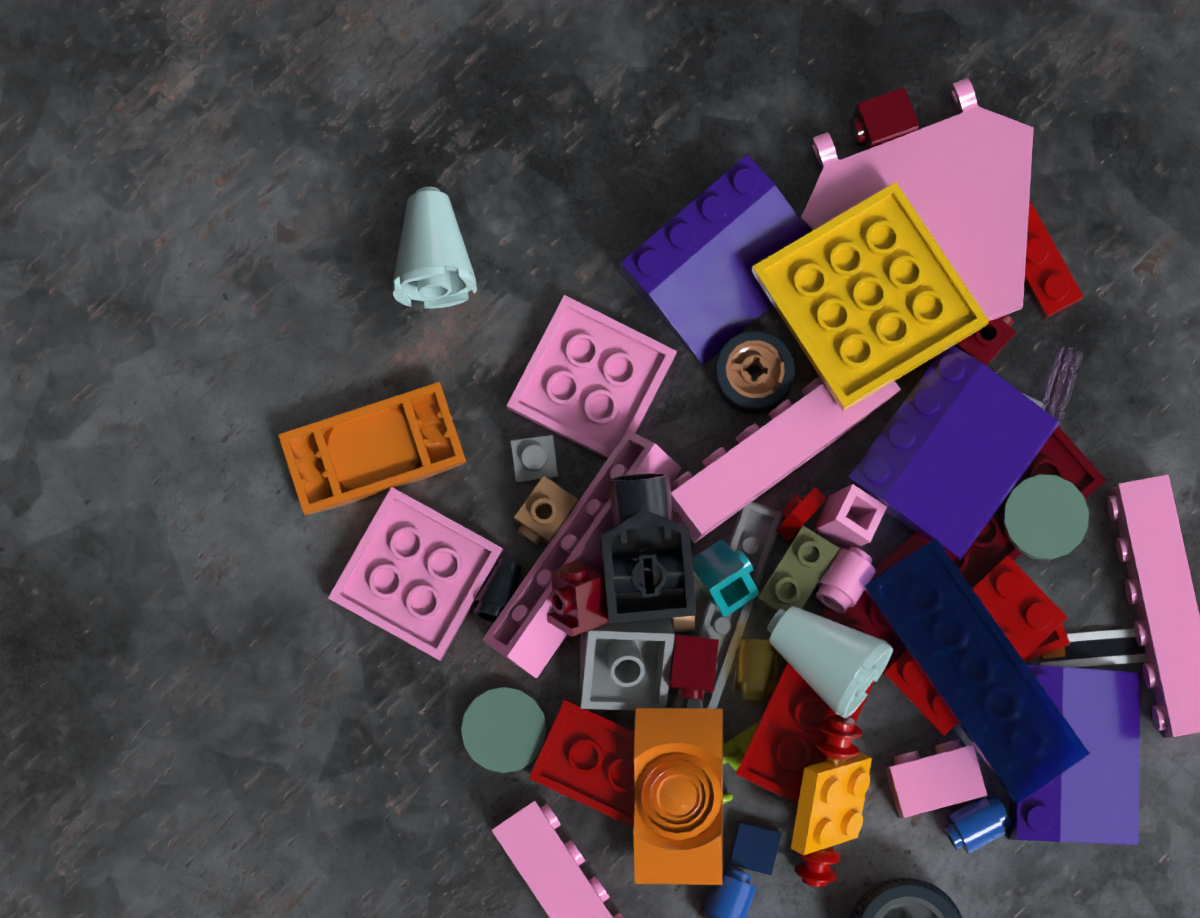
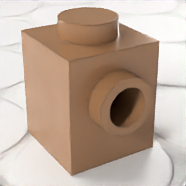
(544, 512)

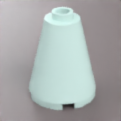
(432, 254)
(829, 656)

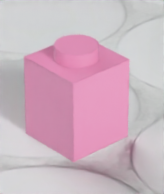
(850, 518)

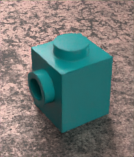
(725, 577)

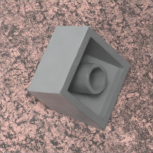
(626, 665)

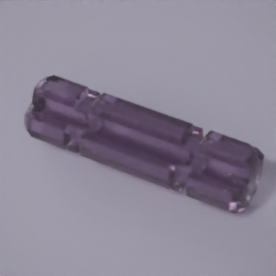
(1062, 382)

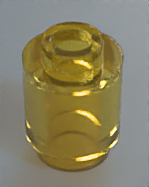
(755, 669)

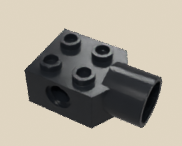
(646, 552)

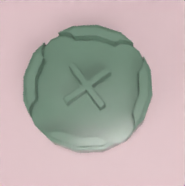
(1045, 517)
(504, 730)

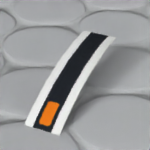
(1097, 649)

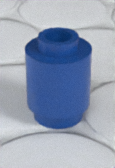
(977, 824)
(732, 898)

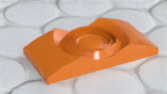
(372, 449)
(678, 796)

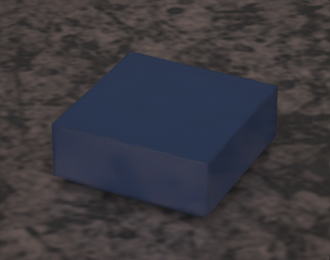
(755, 848)

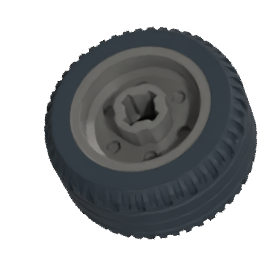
(905, 900)

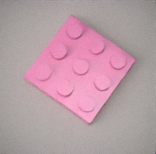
(591, 378)
(415, 574)

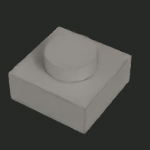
(534, 459)

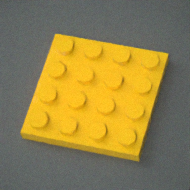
(869, 296)

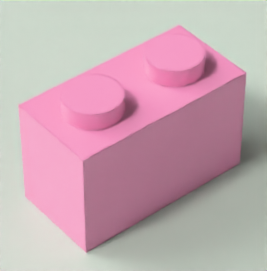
(935, 780)

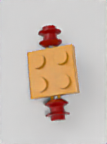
(830, 801)

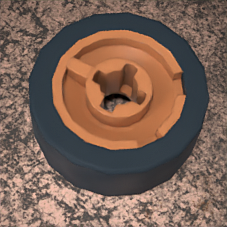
(734, 381)

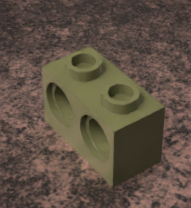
(797, 572)

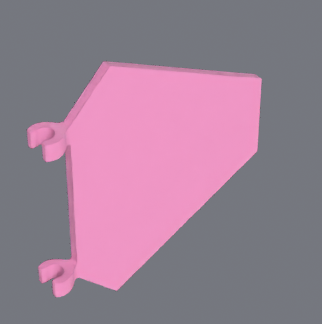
(964, 182)

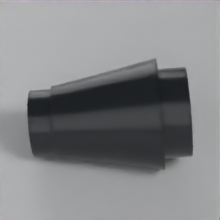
(497, 589)

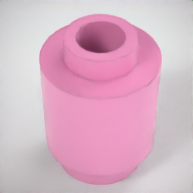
(845, 579)

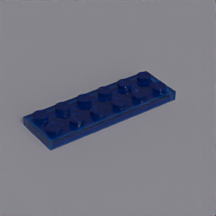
(976, 671)

